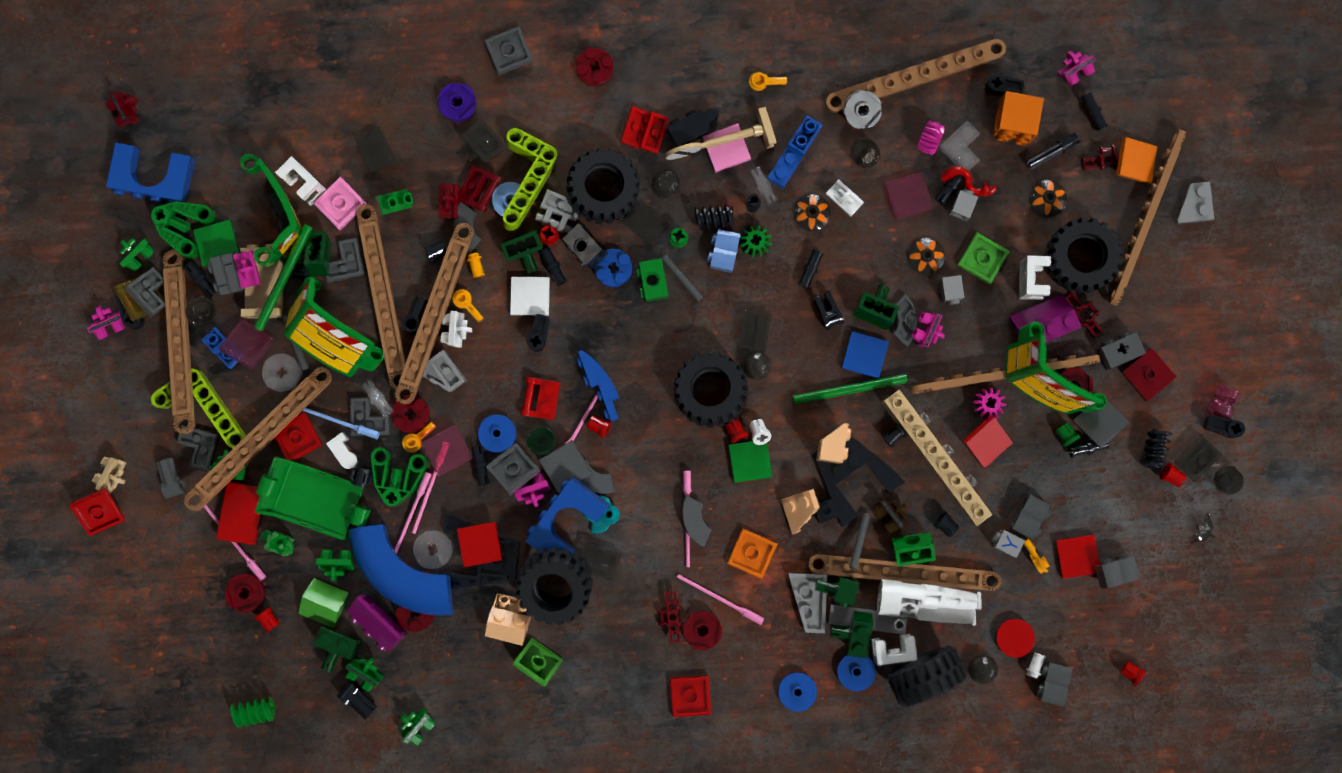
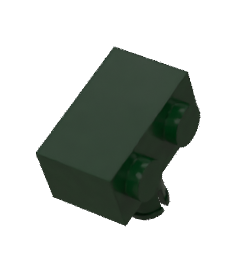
(522, 247)
(317, 254)
(876, 308)
(841, 591)
(857, 635)
(336, 644)

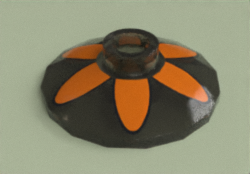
(1039, 200)
(805, 219)
(918, 261)

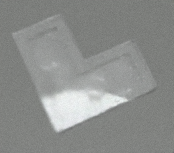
(957, 146)

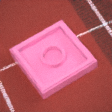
(727, 154)
(339, 203)

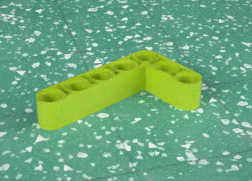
(531, 178)
(206, 404)

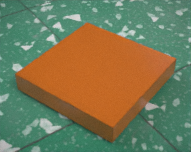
(1136, 160)
(752, 553)

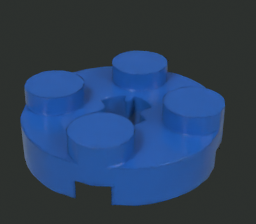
(621, 276)

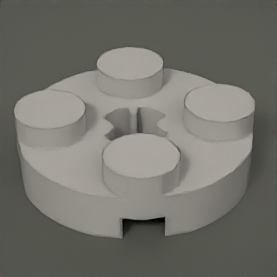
(859, 99)

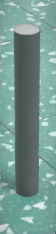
(682, 278)
(298, 351)
(859, 541)

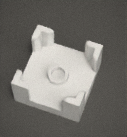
(292, 171)
(1027, 277)
(895, 655)

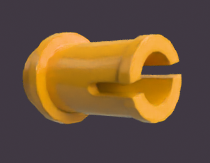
(475, 265)

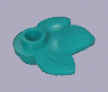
(604, 522)

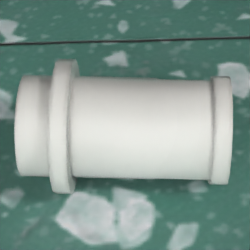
(1035, 665)

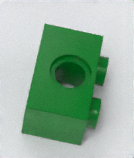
(655, 269)
(913, 549)

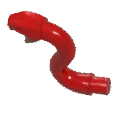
(957, 170)

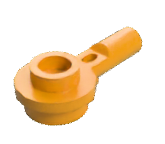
(759, 81)
(463, 299)
(412, 442)
(1040, 563)

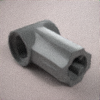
(171, 483)

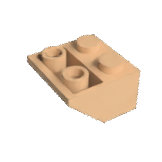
(832, 446)
(507, 620)

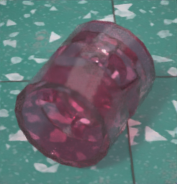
(1224, 401)

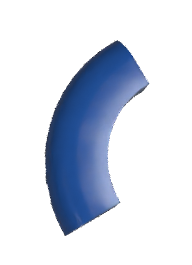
(394, 578)

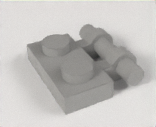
(560, 206)

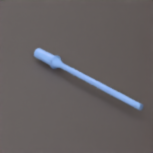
(359, 428)

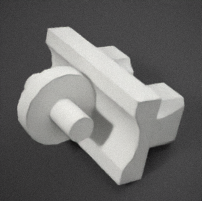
(844, 198)
(457, 329)

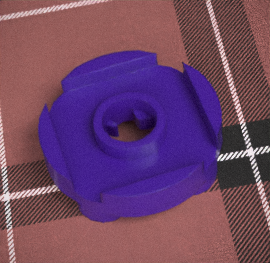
(460, 112)

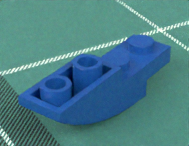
(794, 152)
(595, 377)

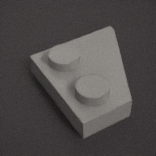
(1197, 204)
(444, 372)

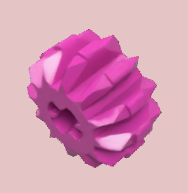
(931, 137)
(983, 399)

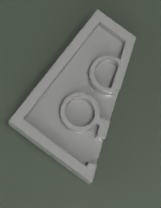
(809, 602)

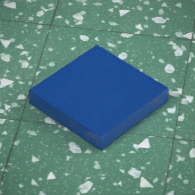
(865, 355)

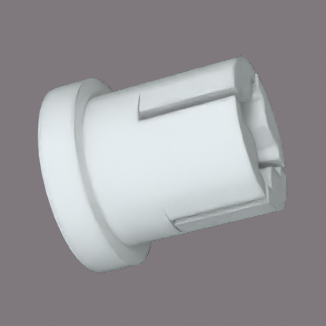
(760, 434)

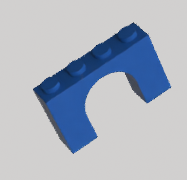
(172, 189)
(572, 496)

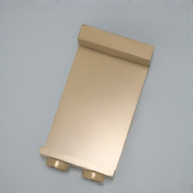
(257, 295)

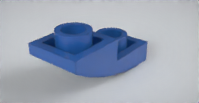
(213, 341)

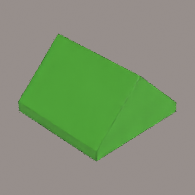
(323, 603)
(537, 662)

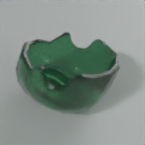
(541, 441)

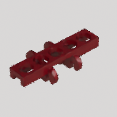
(1101, 158)
(1091, 318)
(671, 623)

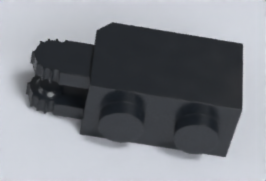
(691, 127)

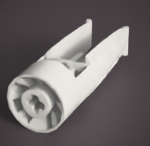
(927, 602)

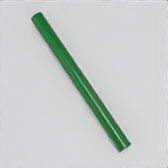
(283, 277)
(850, 389)

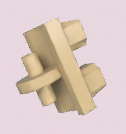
(111, 475)

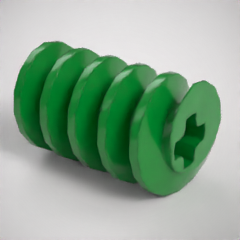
(254, 713)

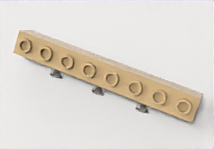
(937, 458)

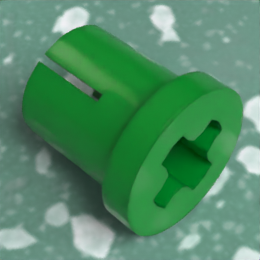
(682, 242)
(1067, 434)

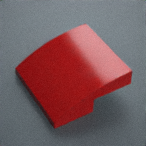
(644, 130)

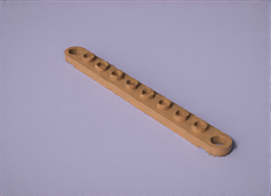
(923, 72)
(1149, 209)
(381, 293)
(434, 313)
(178, 342)
(997, 374)
(257, 439)
(910, 573)

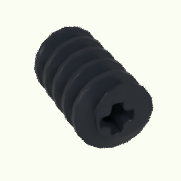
(714, 216)
(1156, 449)

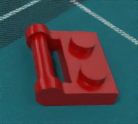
(546, 401)

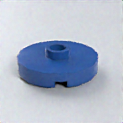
(507, 433)
(856, 682)
(790, 684)

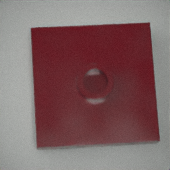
(1148, 374)

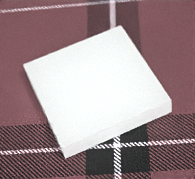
(530, 296)

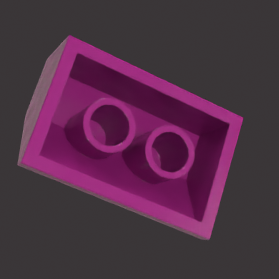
(1054, 314)
(376, 622)

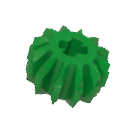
(747, 239)

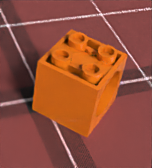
(1017, 118)

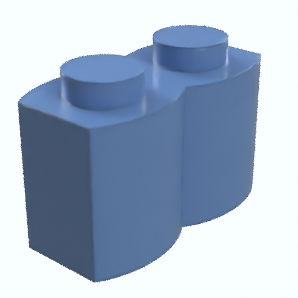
(724, 250)

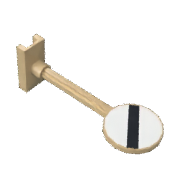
(763, 128)

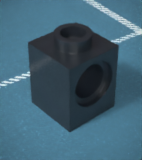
(826, 511)

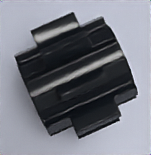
(361, 476)

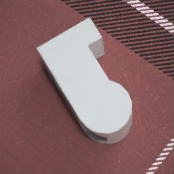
(343, 452)

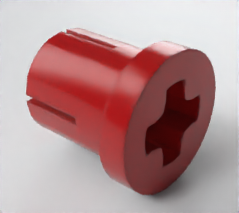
(552, 239)
(599, 426)
(738, 434)
(1172, 475)
(266, 616)
(1132, 673)

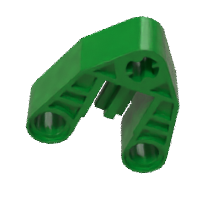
(189, 210)
(381, 475)

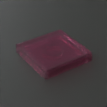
(908, 195)
(246, 344)
(446, 450)

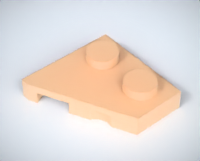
(799, 509)

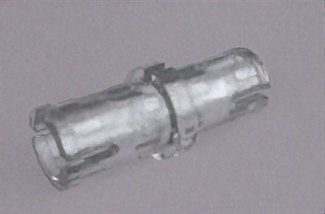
(763, 185)
(377, 398)

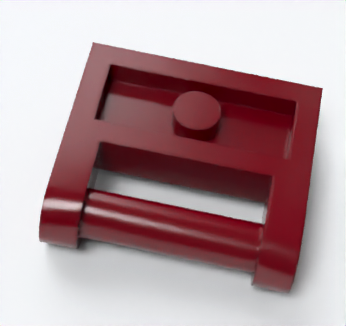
(474, 186)

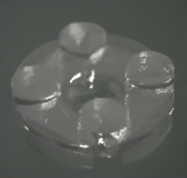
(289, 380)
(422, 553)

